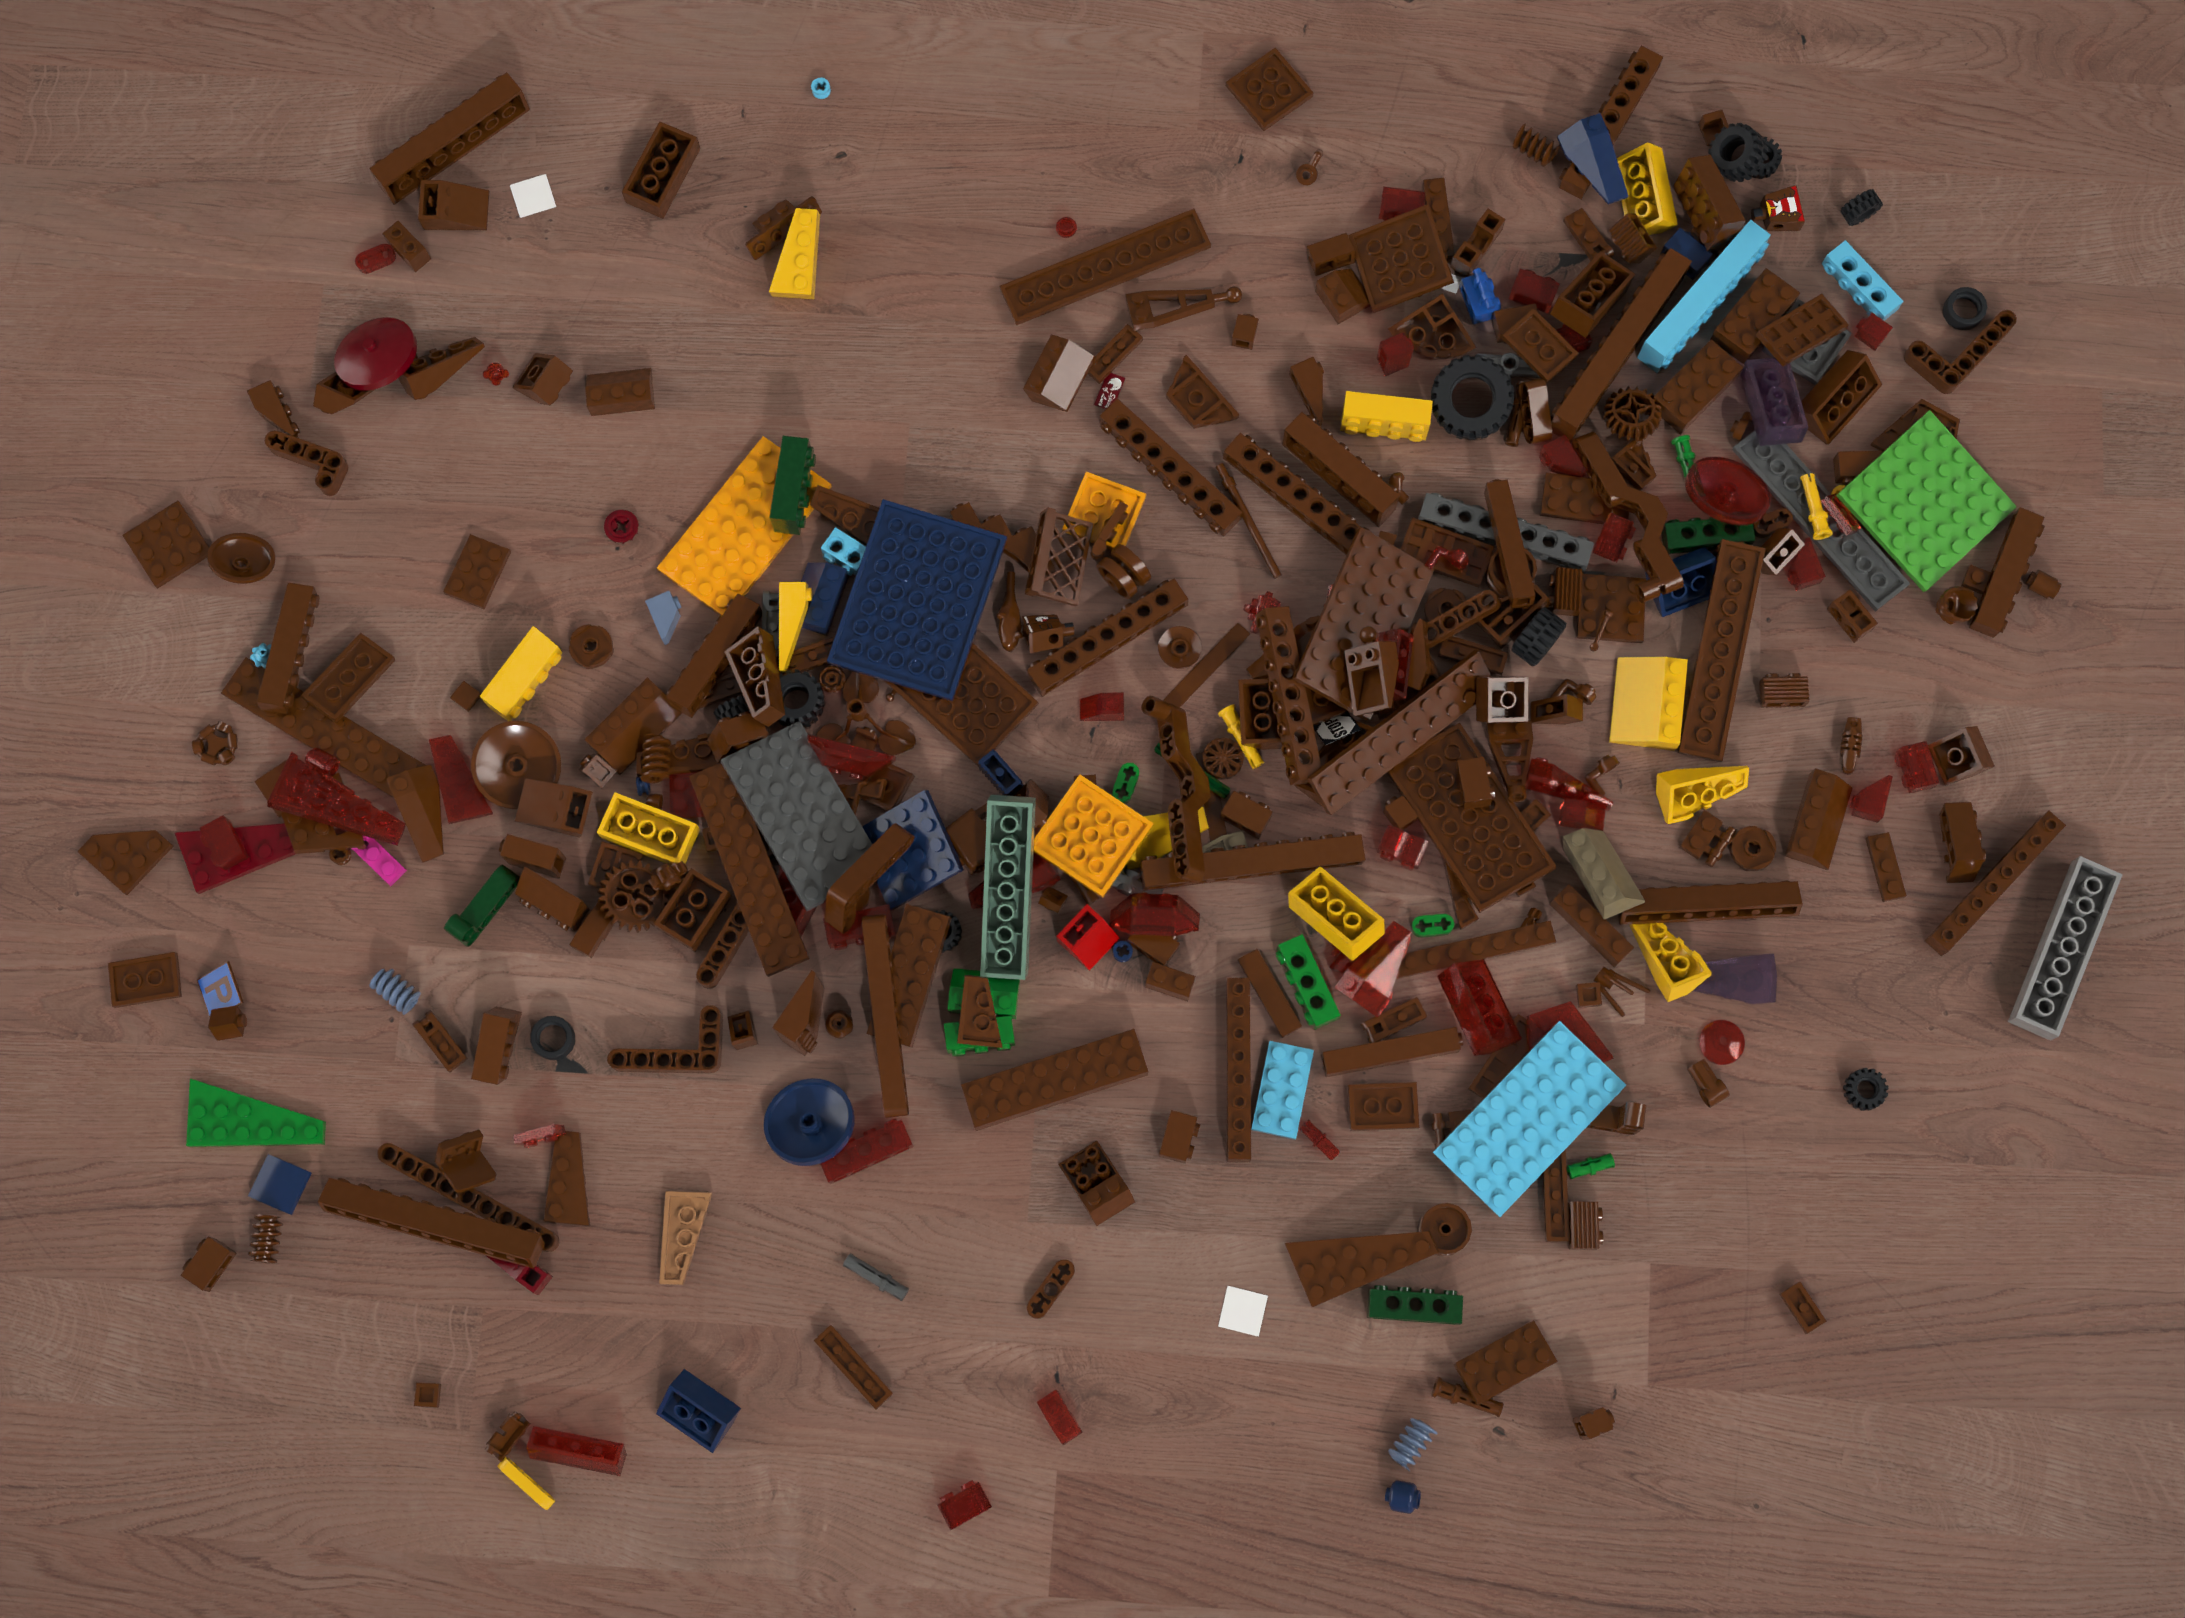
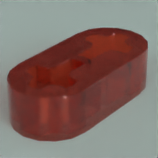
(375, 258)

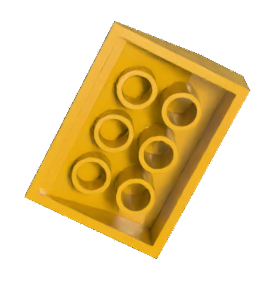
(1648, 702)

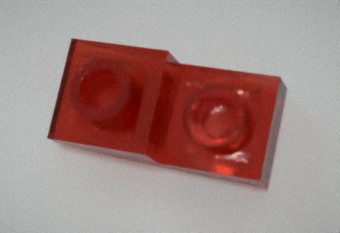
(1059, 1417)

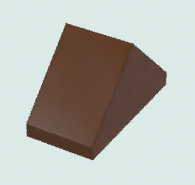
(742, 1030)

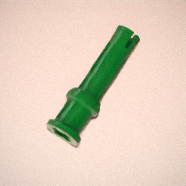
(1686, 456)

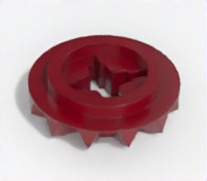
(622, 517)

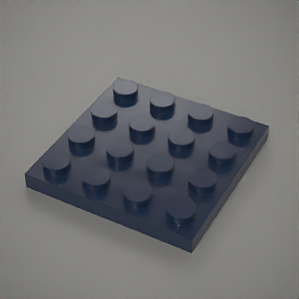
(928, 859)

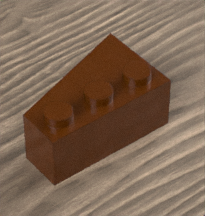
(1508, 621)
(1962, 841)

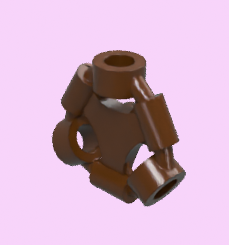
(216, 744)

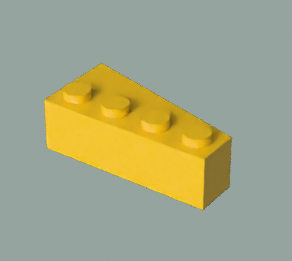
(798, 261)

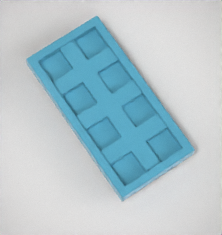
(1282, 1090)

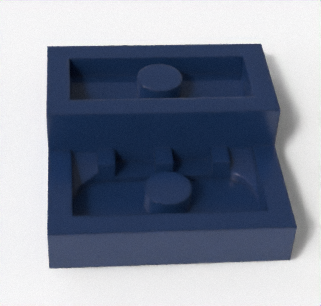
(279, 1184)

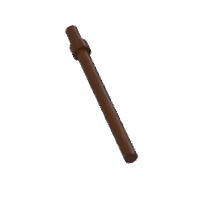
(1230, 485)

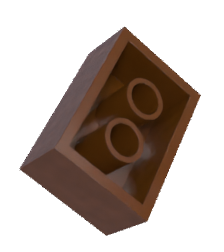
(693, 910)

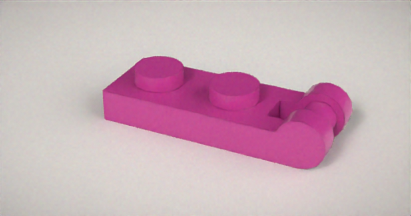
(381, 861)

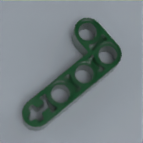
(483, 906)

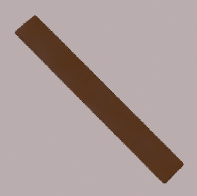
(1207, 666)
(1213, 807)

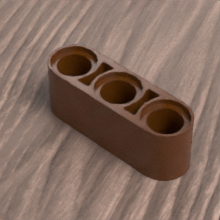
(1535, 411)

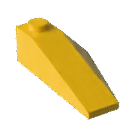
(792, 612)
(1691, 789)
(1671, 962)

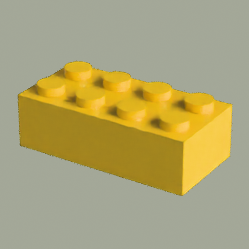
(1386, 416)
(648, 830)
(1336, 913)

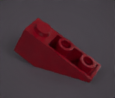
(532, 1279)

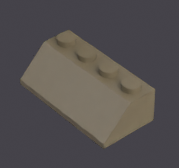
(1601, 872)

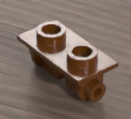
(514, 1427)

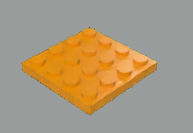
(1091, 835)

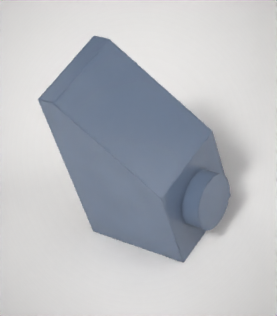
(665, 614)

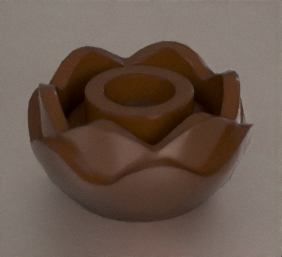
(828, 673)
(846, 1024)

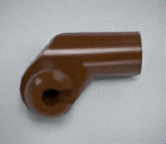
(1396, 480)

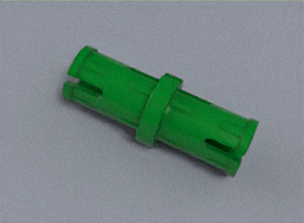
(1590, 1166)

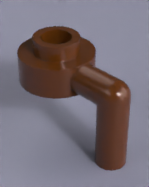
(1310, 167)
(1739, 426)
(1581, 691)
(1605, 765)

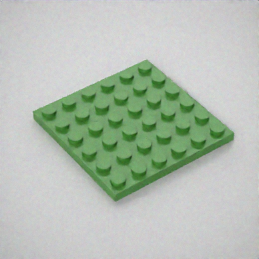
(1926, 501)

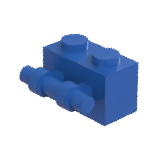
(1479, 296)

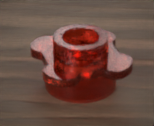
(495, 368)

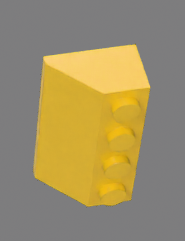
(1648, 188)
(521, 674)

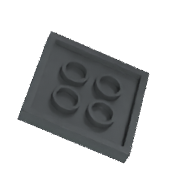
(1816, 362)

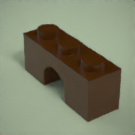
(1478, 244)

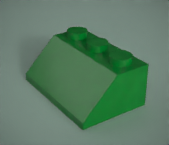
(1003, 993)

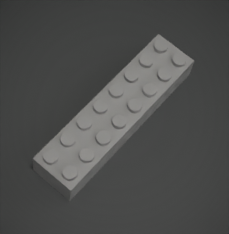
(2065, 948)

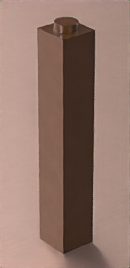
(1509, 543)
(1391, 1052)

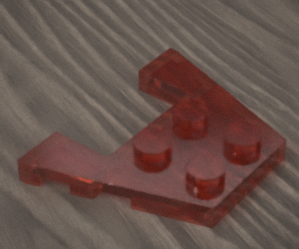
(1542, 1022)

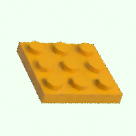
(1096, 504)

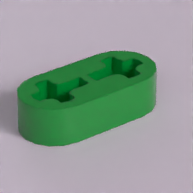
(1131, 784)
(1431, 920)

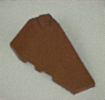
(433, 370)

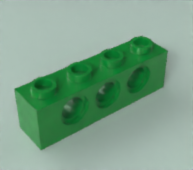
(1298, 948)

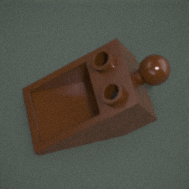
(1371, 673)

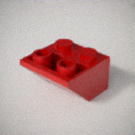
(1087, 937)

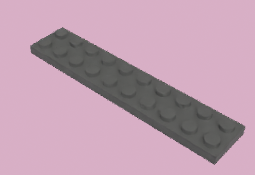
(1853, 554)

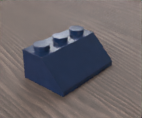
(1697, 574)
(827, 589)
(698, 1410)

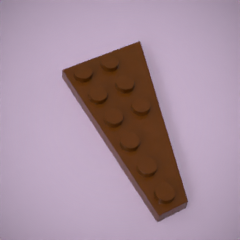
(1343, 1264)

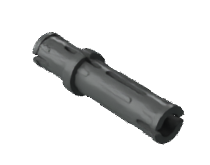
(876, 1277)

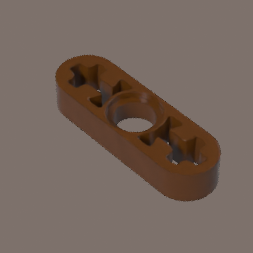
(1046, 1307)

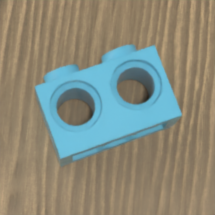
(849, 549)

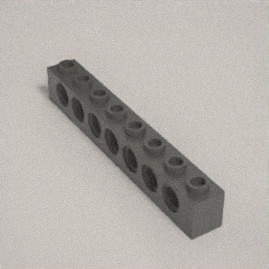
(1555, 554)

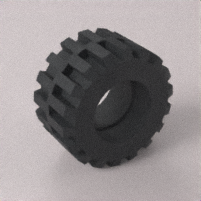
(1748, 162)
(1538, 636)
(815, 702)

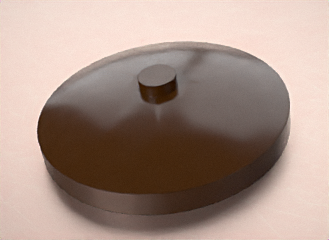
(509, 756)

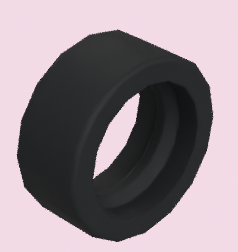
(1970, 294)
(540, 1026)

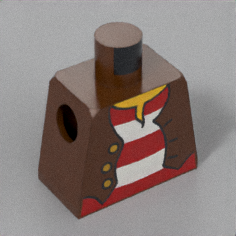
(1780, 210)

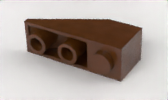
(269, 405)
(1420, 658)

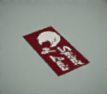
(1109, 390)

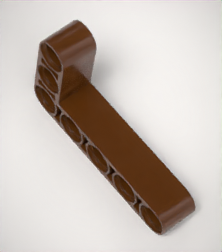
(1968, 357)
(1461, 621)
(845, 892)
(676, 1055)
(1625, 1119)

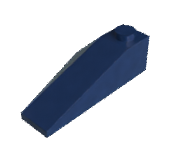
(1592, 151)

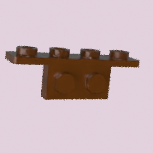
(775, 226)

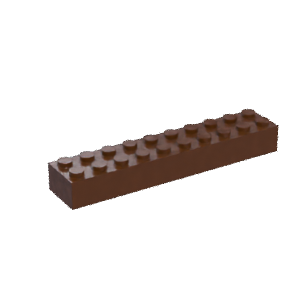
(1619, 344)

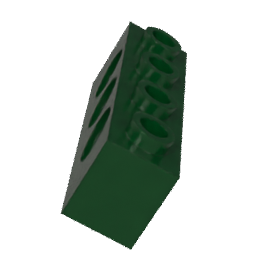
(1676, 543)
(1378, 1309)

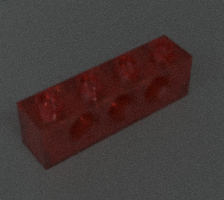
(900, 1143)

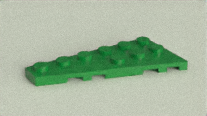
(232, 1119)

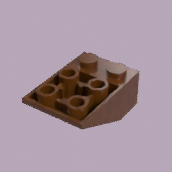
(452, 206)
(554, 807)
(1097, 1183)

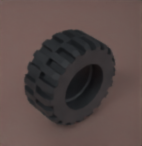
(1478, 368)

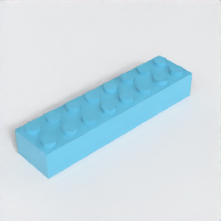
(1704, 297)

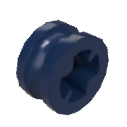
(642, 787)
(1124, 958)

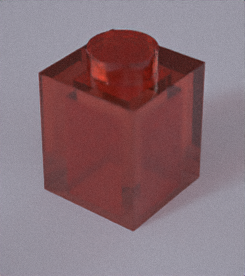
(1872, 331)

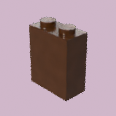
(533, 855)

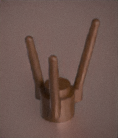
(1608, 978)

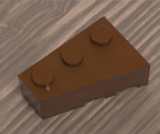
(495, 1045)

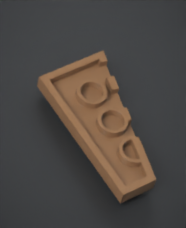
(681, 1229)

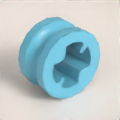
(819, 93)

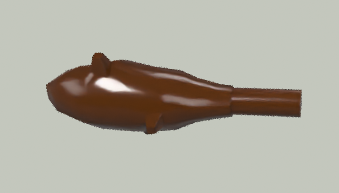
(1009, 617)

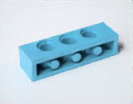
(1861, 271)

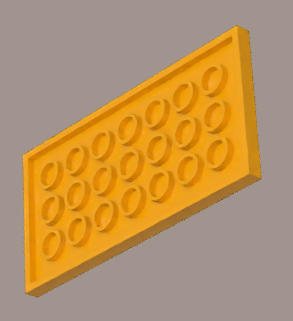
(733, 534)

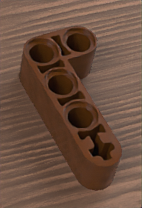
(305, 457)

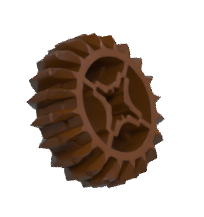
(1623, 420)

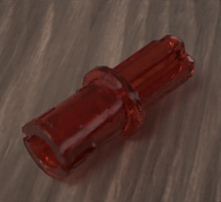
(1320, 1140)

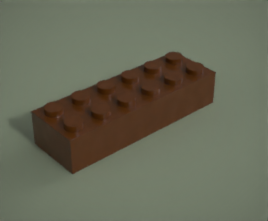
(1340, 468)
(914, 966)

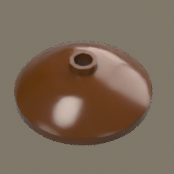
(241, 558)

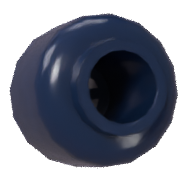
(1403, 1497)

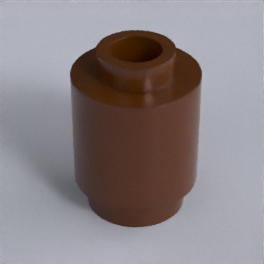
(2043, 584)

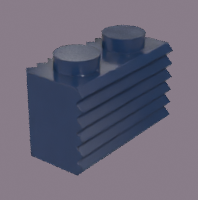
(1000, 774)

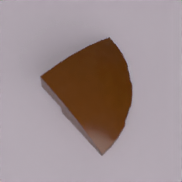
(1435, 330)

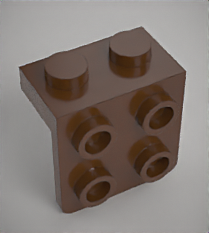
(464, 1162)

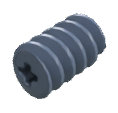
(394, 991)
(1411, 1443)

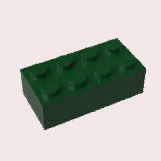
(791, 485)

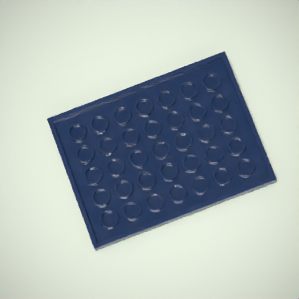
(917, 600)

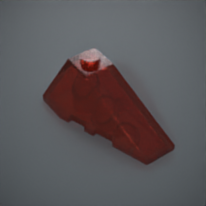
(1555, 782)
(1373, 974)

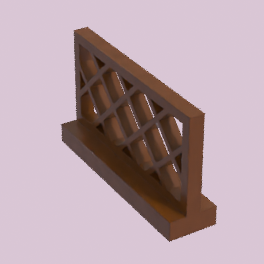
(1041, 552)

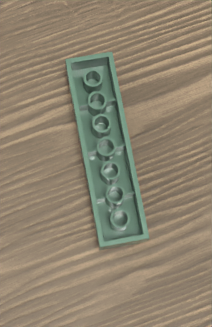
(1007, 886)

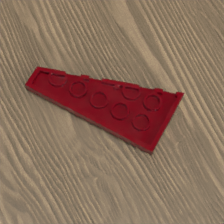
(262, 843)

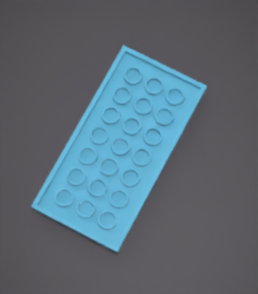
(1529, 1118)

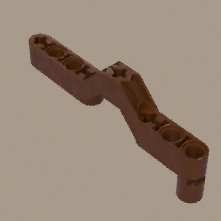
(1648, 510)
(1193, 785)

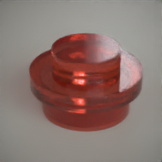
(1066, 227)

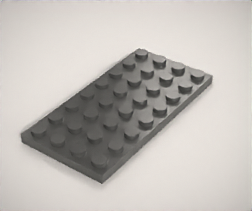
(798, 811)

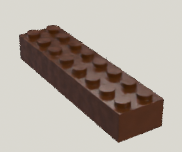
(450, 138)
(1055, 1079)

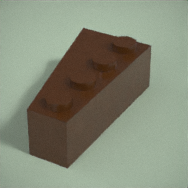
(757, 674)

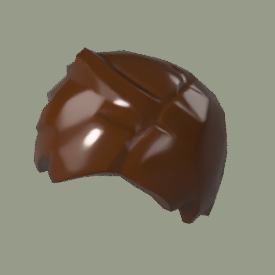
(1957, 605)

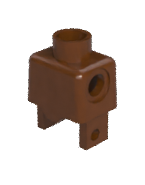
(969, 839)

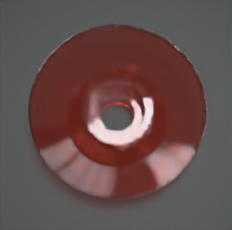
(1713, 1049)

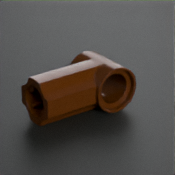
(1711, 1089)

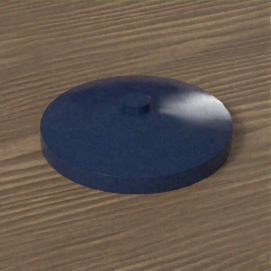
(809, 1122)

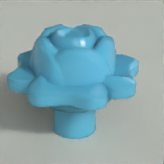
(261, 655)

